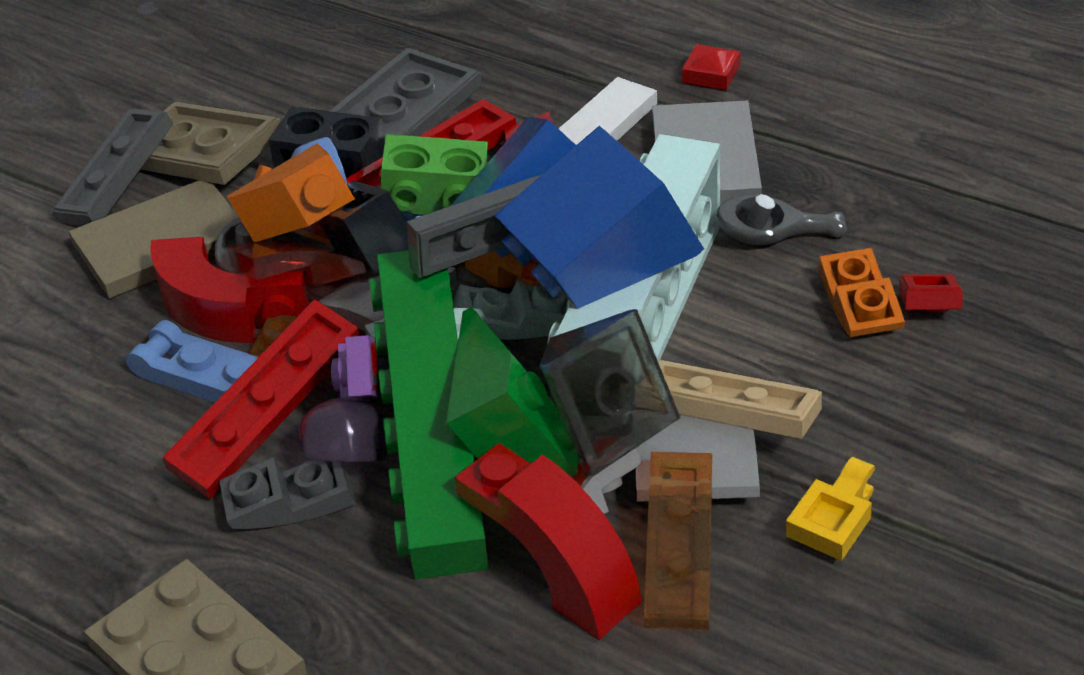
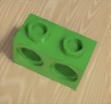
(429, 171)

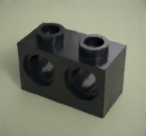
(355, 137)
(367, 226)

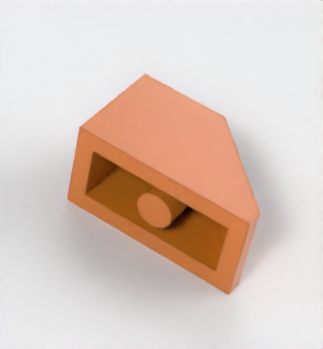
(291, 195)

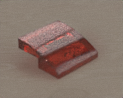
(280, 256)

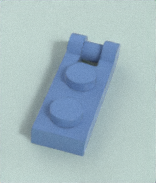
(195, 365)

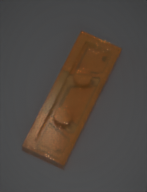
(678, 541)

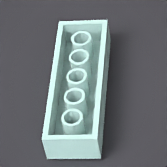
(693, 179)

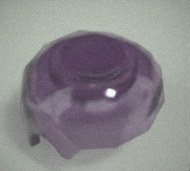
(343, 432)

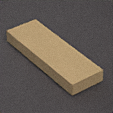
(742, 399)

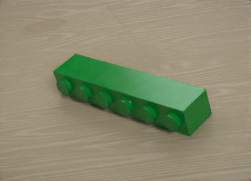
(421, 342)

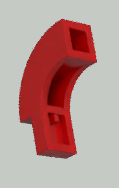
(221, 302)
(562, 530)

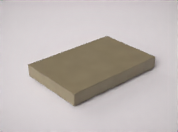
(210, 142)
(120, 243)

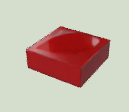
(711, 67)
(930, 292)

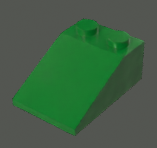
(502, 402)

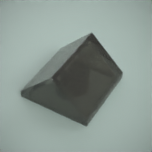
(608, 388)

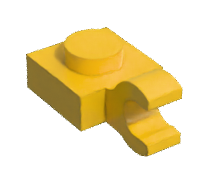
(834, 515)

